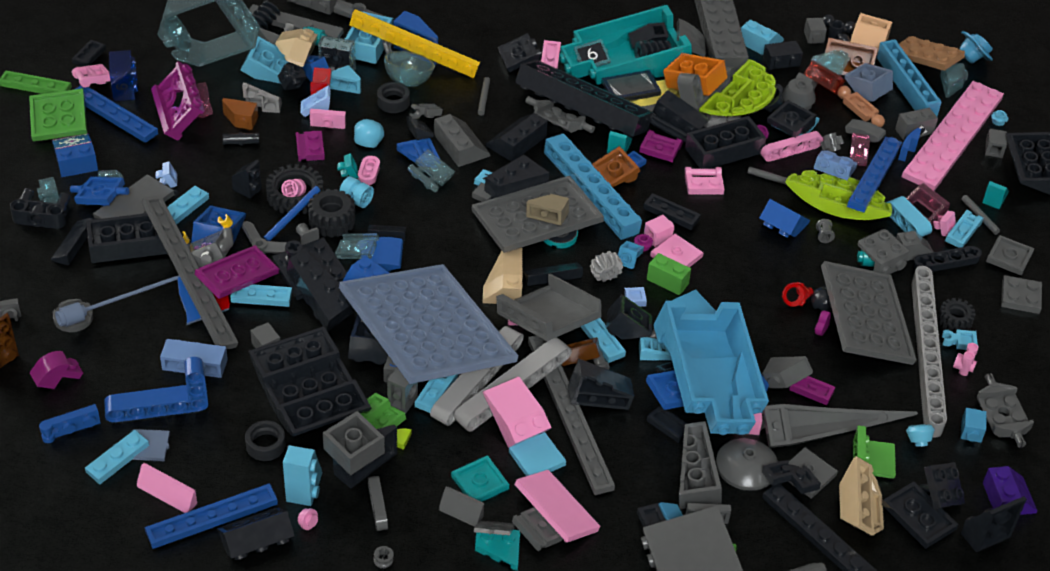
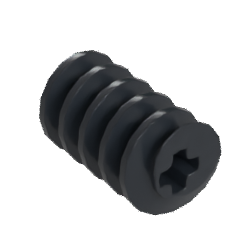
(265, 13)
(645, 47)

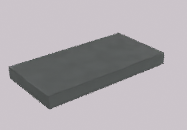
(132, 203)

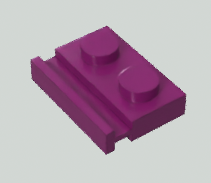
(310, 146)

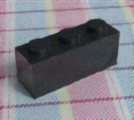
(679, 113)

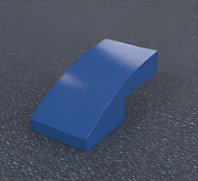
(909, 144)

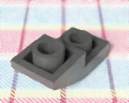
(862, 127)

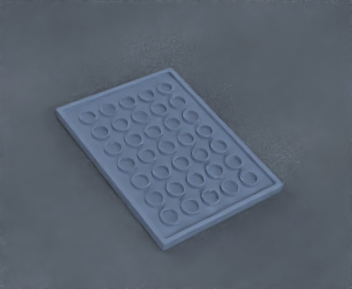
(427, 323)

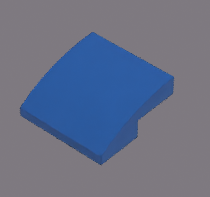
(388, 253)

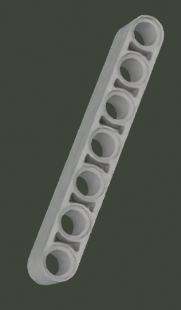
(530, 370)
(470, 383)

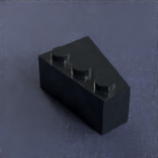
(515, 176)

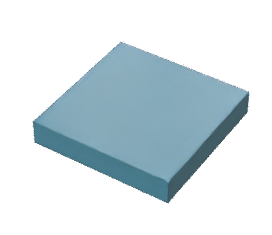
(537, 455)

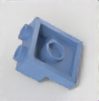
(835, 165)

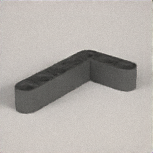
(691, 89)

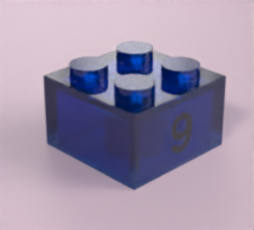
(123, 75)

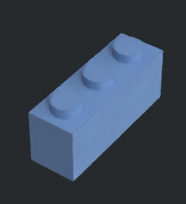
(177, 351)

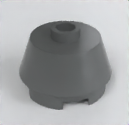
(800, 92)

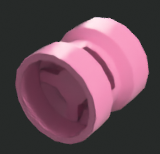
(298, 188)

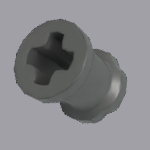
(825, 230)

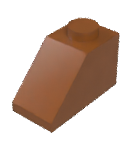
(240, 113)

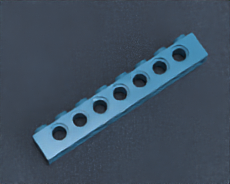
(572, 162)

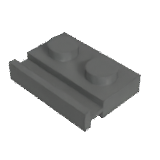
(536, 529)

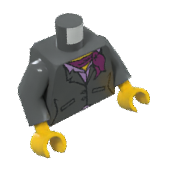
(213, 246)

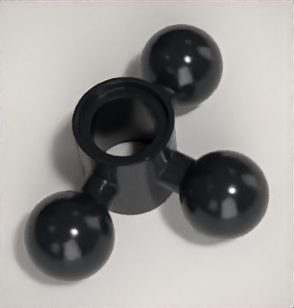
(837, 28)

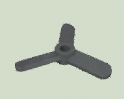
(262, 244)

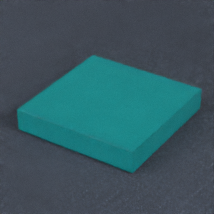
(480, 479)

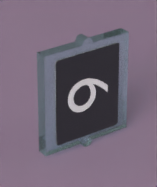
(593, 50)

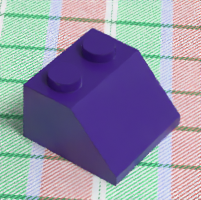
(1006, 485)

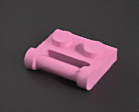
(96, 74)
(704, 185)

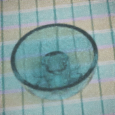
(408, 68)

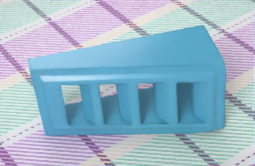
(647, 350)

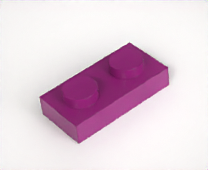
(814, 389)

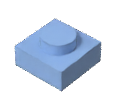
(636, 295)

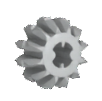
(606, 266)

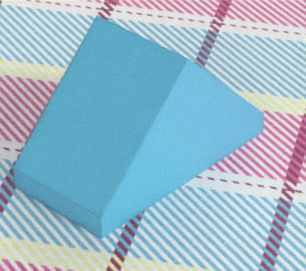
(345, 80)

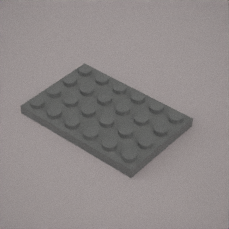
(511, 229)
(868, 313)

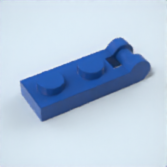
(69, 423)

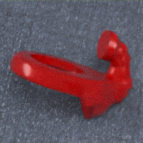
(803, 292)

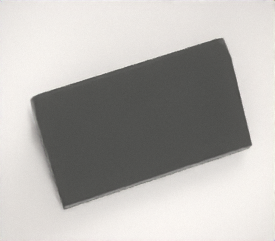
(461, 506)

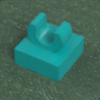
(349, 166)

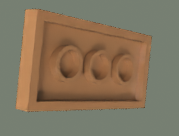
(931, 53)

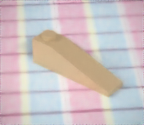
(504, 277)

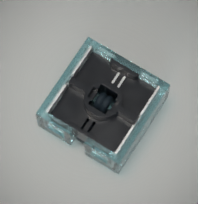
(337, 52)

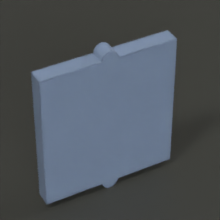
(157, 446)

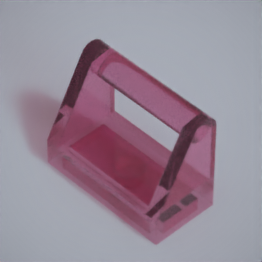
(930, 200)

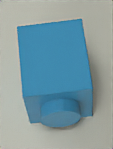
(973, 425)

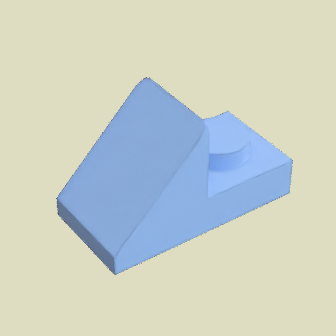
(318, 100)

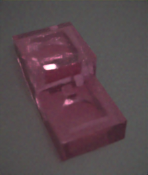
(859, 148)

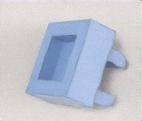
(169, 175)

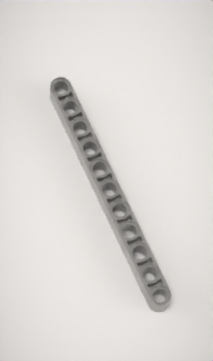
(928, 350)

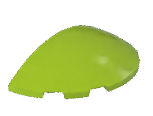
(747, 93)
(833, 193)

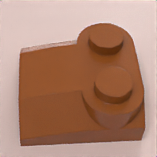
(617, 167)

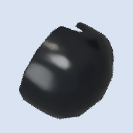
(821, 300)

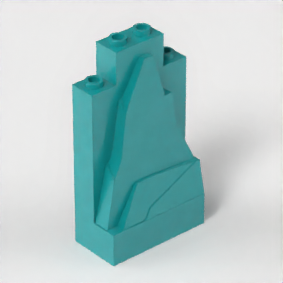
(615, 39)

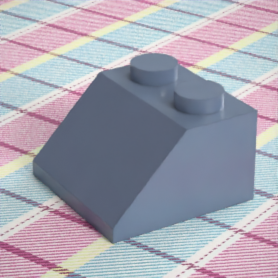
(870, 81)

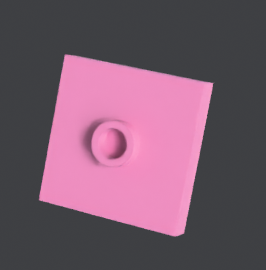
(678, 250)

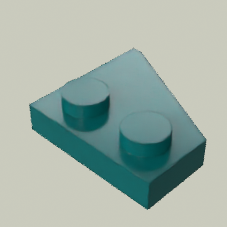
(500, 547)

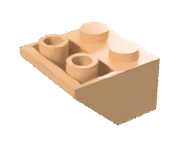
(871, 31)

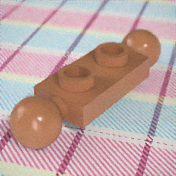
(860, 106)

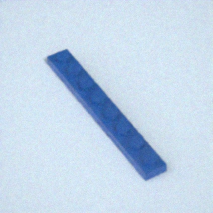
(874, 174)

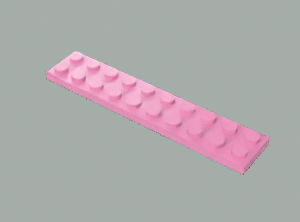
(952, 135)

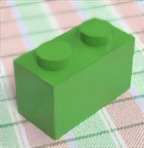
(668, 274)

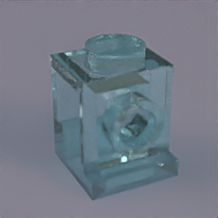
(48, 191)

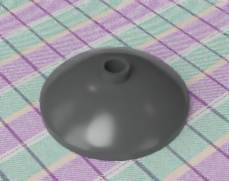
(744, 470)

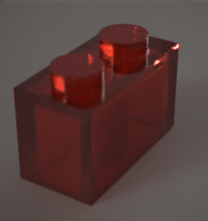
(824, 77)

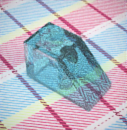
(833, 61)
(953, 78)

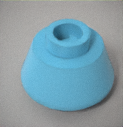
(920, 434)

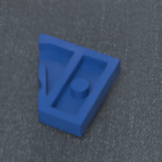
(415, 148)

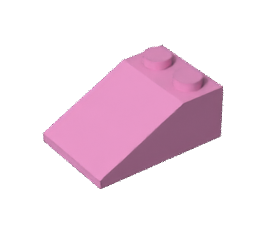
(516, 411)

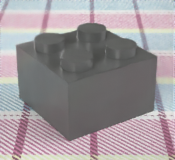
(353, 442)

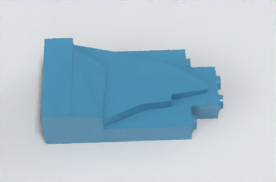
(714, 365)

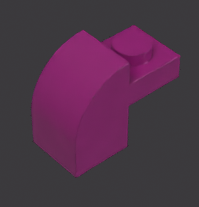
(52, 368)

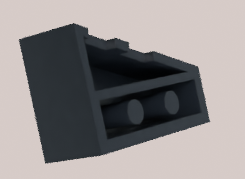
(599, 387)

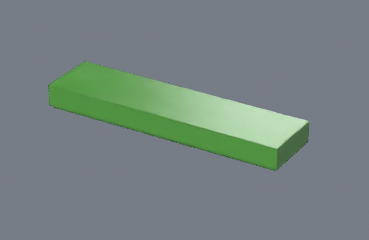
(33, 83)

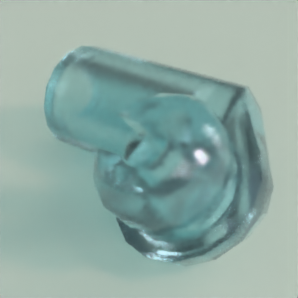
(109, 173)

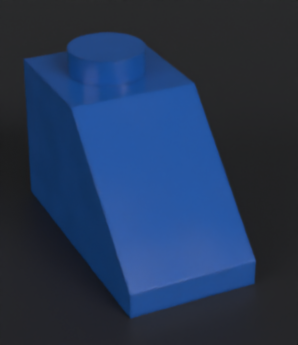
(314, 61)

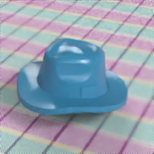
(975, 47)

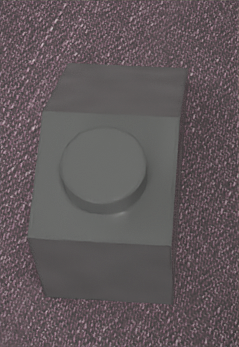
(914, 243)
(786, 371)

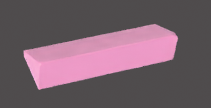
(166, 488)

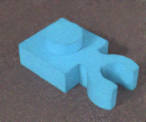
(960, 338)

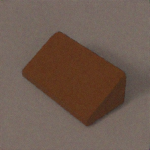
(583, 350)

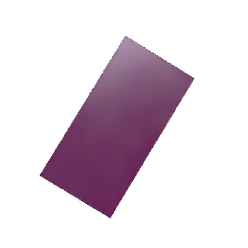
(236, 271)

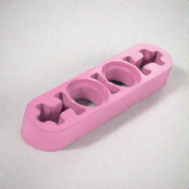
(775, 150)

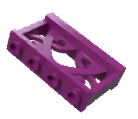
(165, 95)

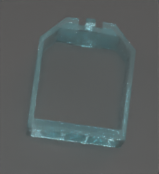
(201, 53)

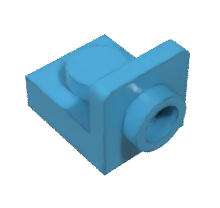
(629, 253)

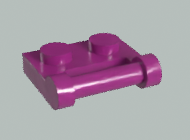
(660, 146)

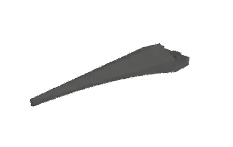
(799, 424)

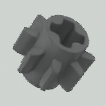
(832, 142)

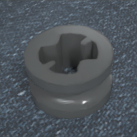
(383, 550)

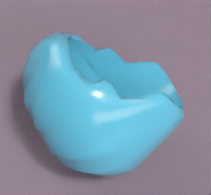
(368, 133)

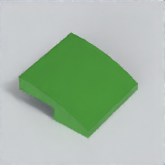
(382, 412)

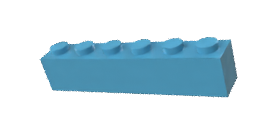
(907, 77)

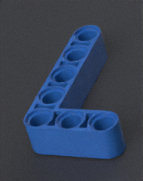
(161, 401)

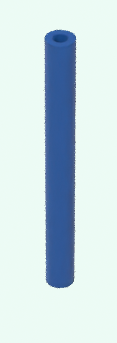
(291, 214)

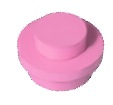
(308, 518)

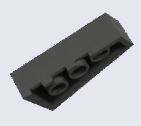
(699, 472)

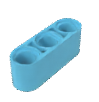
(908, 217)

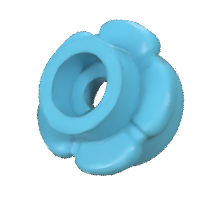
(999, 117)

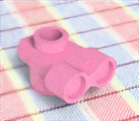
(965, 362)

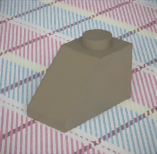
(548, 209)

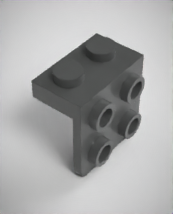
(885, 251)

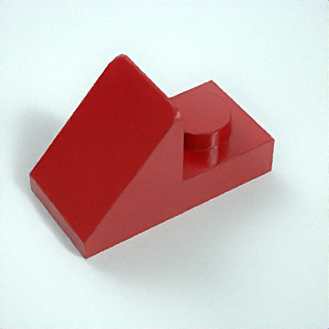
(321, 79)

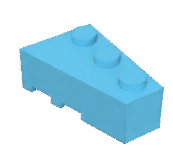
(301, 475)

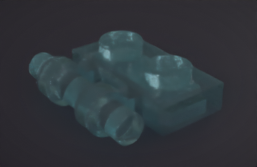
(433, 167)

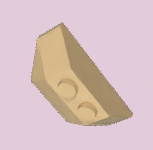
(297, 45)
(861, 498)

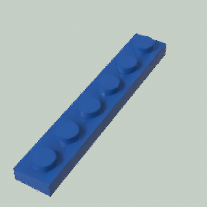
(118, 115)
(211, 516)

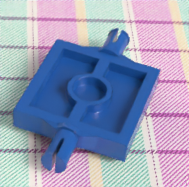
(99, 190)

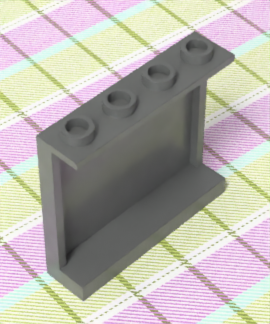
(551, 309)
(691, 543)

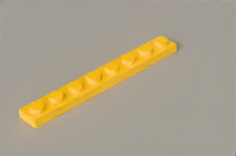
(414, 43)

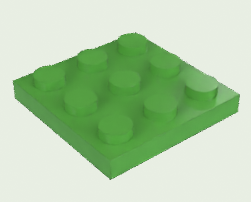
(58, 115)

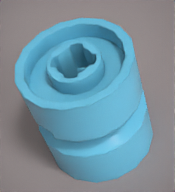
(360, 192)

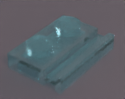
(357, 246)

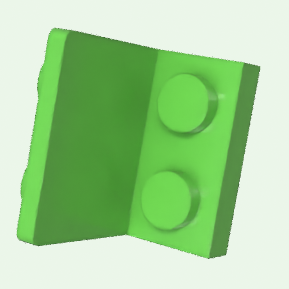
(878, 454)

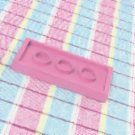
(557, 505)

